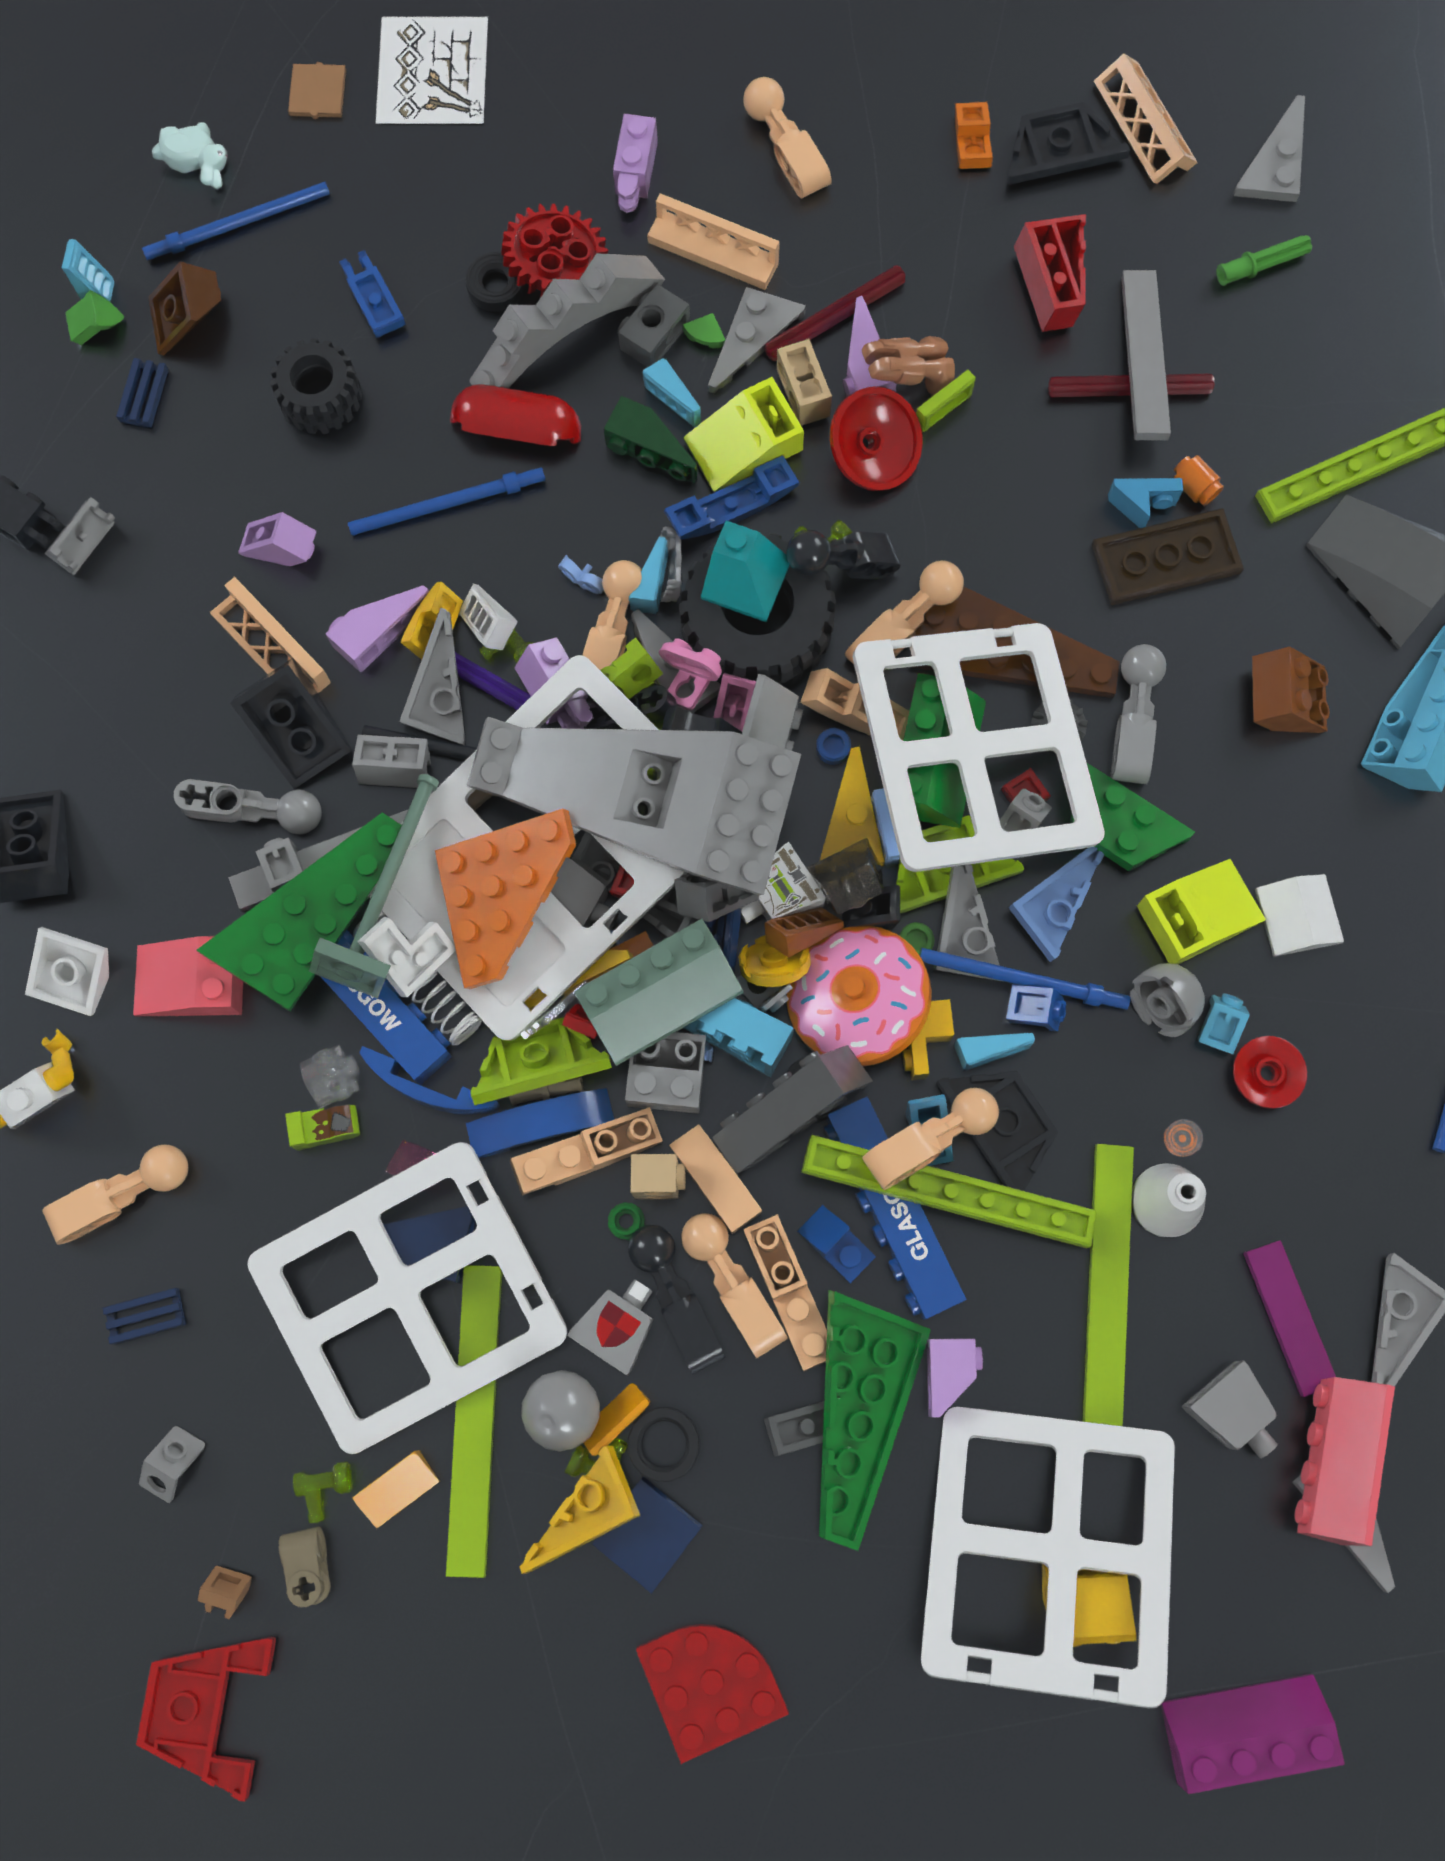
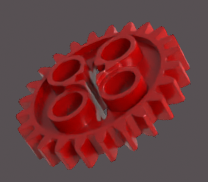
(549, 246)

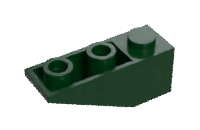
(641, 434)

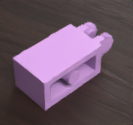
(634, 160)
(537, 666)

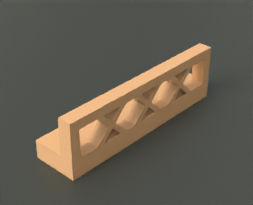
(1156, 115)
(712, 244)
(274, 632)

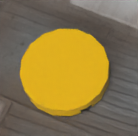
(769, 967)

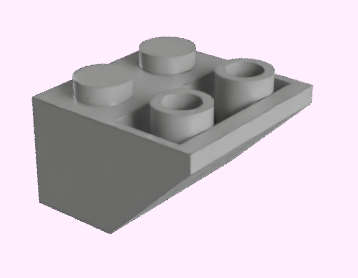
(668, 1074)

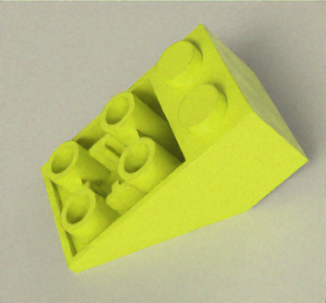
(745, 434)
(1199, 911)

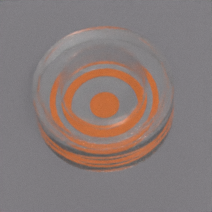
(1183, 1138)

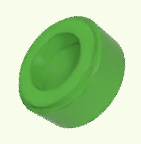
(918, 936)

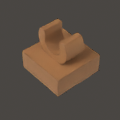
(224, 1590)

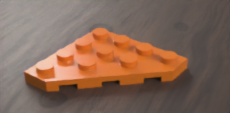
(497, 887)

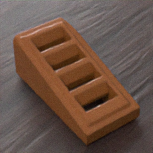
(800, 930)

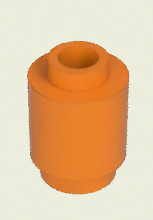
(1198, 480)

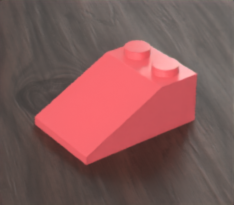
(182, 982)

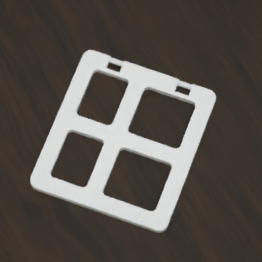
(970, 747)
(400, 1289)
(1061, 1551)

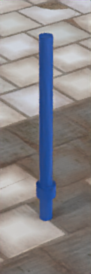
(176, 242)
(509, 483)
(1090, 994)

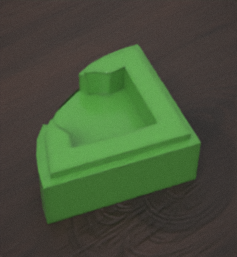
(705, 331)

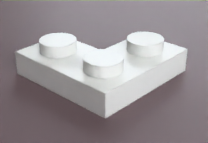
(409, 961)

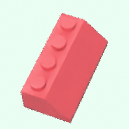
(1345, 1461)

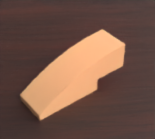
(842, 701)
(716, 1179)

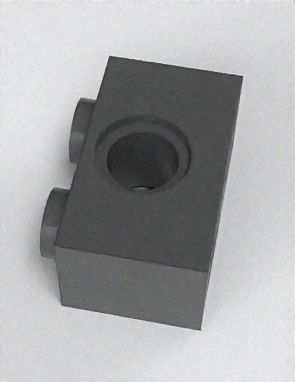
(651, 343)

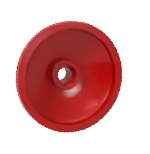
(891, 433)

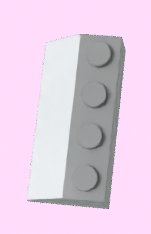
(772, 713)

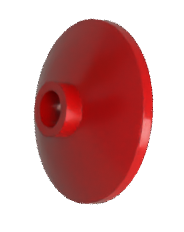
(1283, 1061)

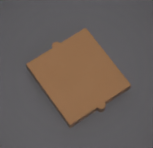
(317, 90)

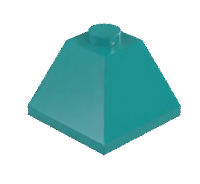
(745, 572)

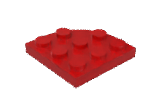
(709, 1687)

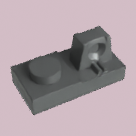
(796, 1429)

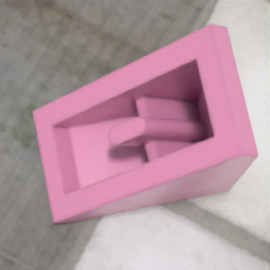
(734, 699)

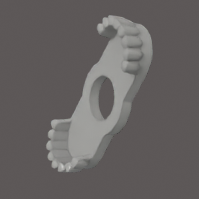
(674, 568)

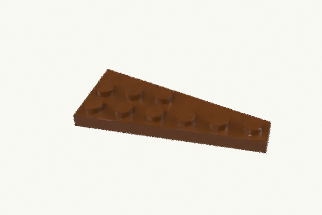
(1082, 666)

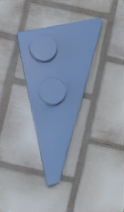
(1051, 906)

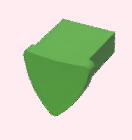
(91, 316)

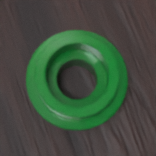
(621, 1210)

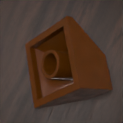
(182, 303)

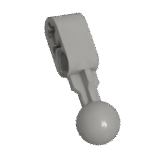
(1136, 730)
(295, 811)

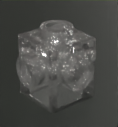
(330, 1075)

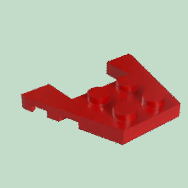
(186, 1710)

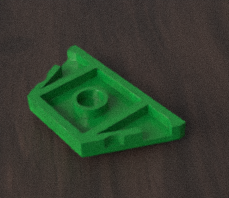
(1132, 825)

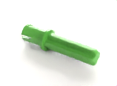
(1250, 263)

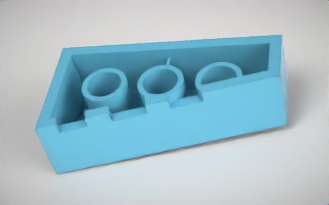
(745, 1034)

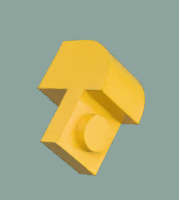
(936, 1029)

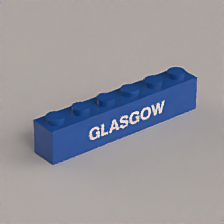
(396, 1026)
(898, 1222)

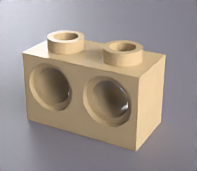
(804, 382)
(656, 1176)

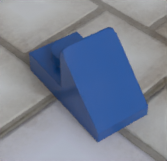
(836, 1243)

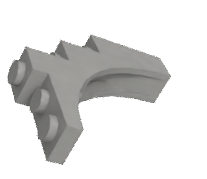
(566, 305)

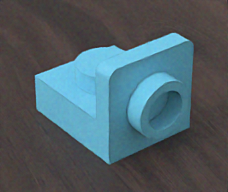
(1224, 1023)

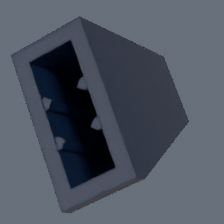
(427, 1234)

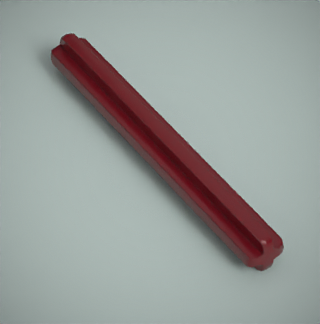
(837, 311)
(1120, 385)

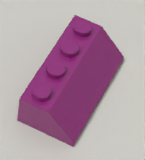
(1250, 1734)

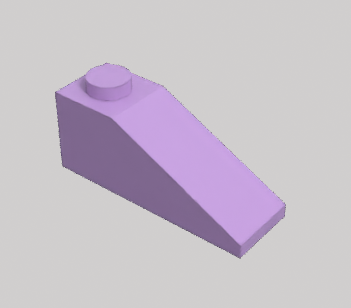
(857, 370)
(373, 627)

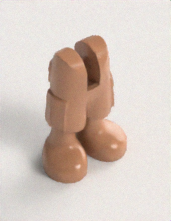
(909, 362)

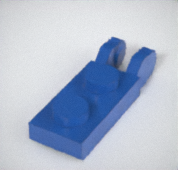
(373, 296)

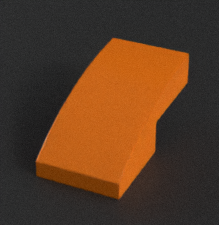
(972, 135)

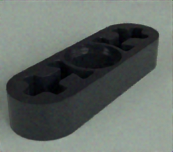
(650, 701)

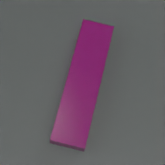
(1289, 1316)

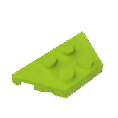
(932, 885)
(536, 1062)

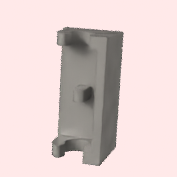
(80, 536)
(390, 760)

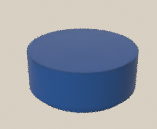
(833, 746)

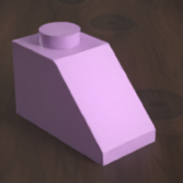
(278, 540)
(950, 1371)

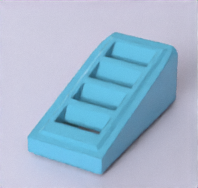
(86, 272)
(668, 387)
(647, 595)
(985, 1049)

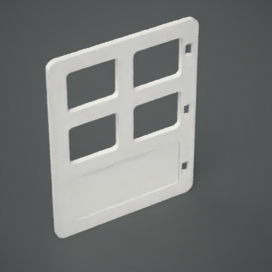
(557, 944)

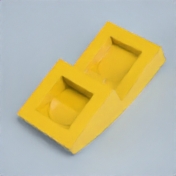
(422, 622)

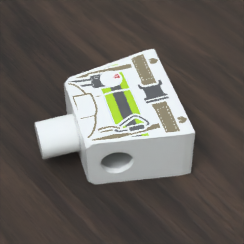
(788, 889)

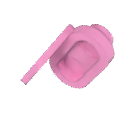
(700, 666)

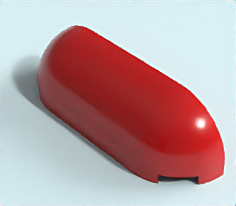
(515, 415)

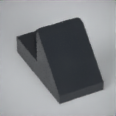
(879, 911)

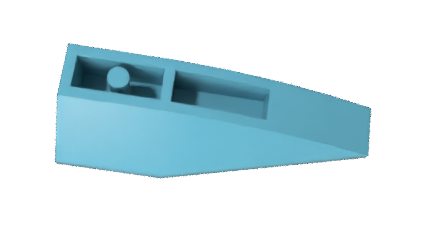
(1411, 731)

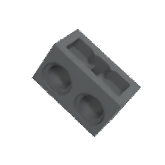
(708, 899)

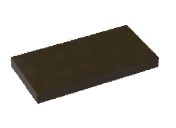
(1167, 556)

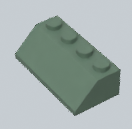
(659, 991)

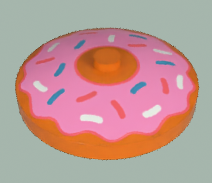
(861, 993)

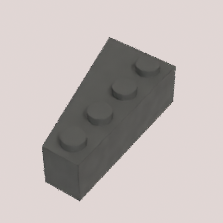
(790, 1106)

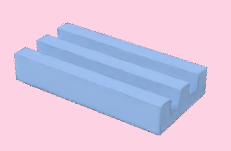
(885, 827)

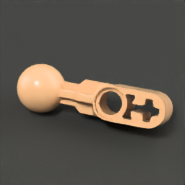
(793, 148)
(939, 585)
(608, 637)
(919, 1144)
(102, 1200)
(706, 1239)

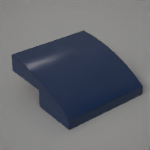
(652, 1541)

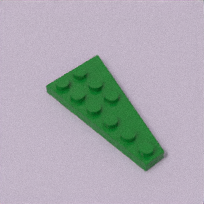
(278, 937)
(867, 1387)

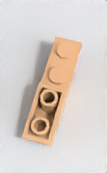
(586, 1152)
(789, 1291)

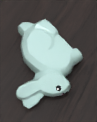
(192, 150)

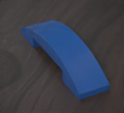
(733, 503)
(388, 1069)
(539, 1121)

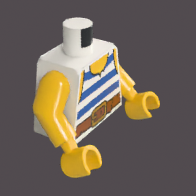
(40, 1086)

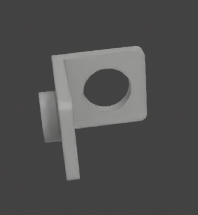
(770, 999)
(169, 1462)

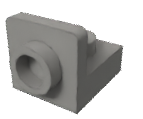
(1025, 812)
(279, 862)

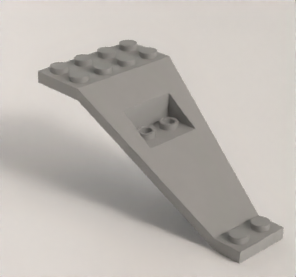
(708, 810)

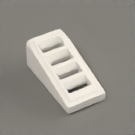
(502, 625)

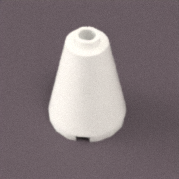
(1168, 1200)

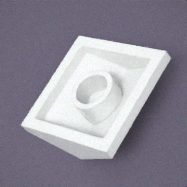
(1299, 914)
(67, 971)

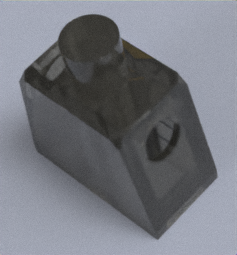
(849, 877)

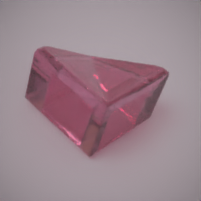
(406, 1157)

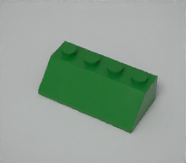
(938, 787)

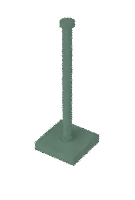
(350, 965)

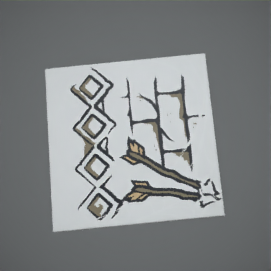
(432, 70)

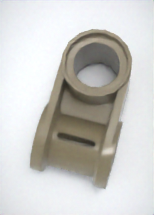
(305, 1562)

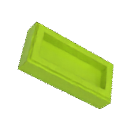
(946, 400)

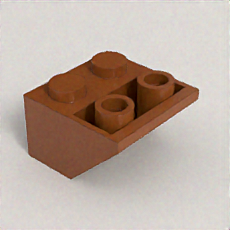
(1289, 692)

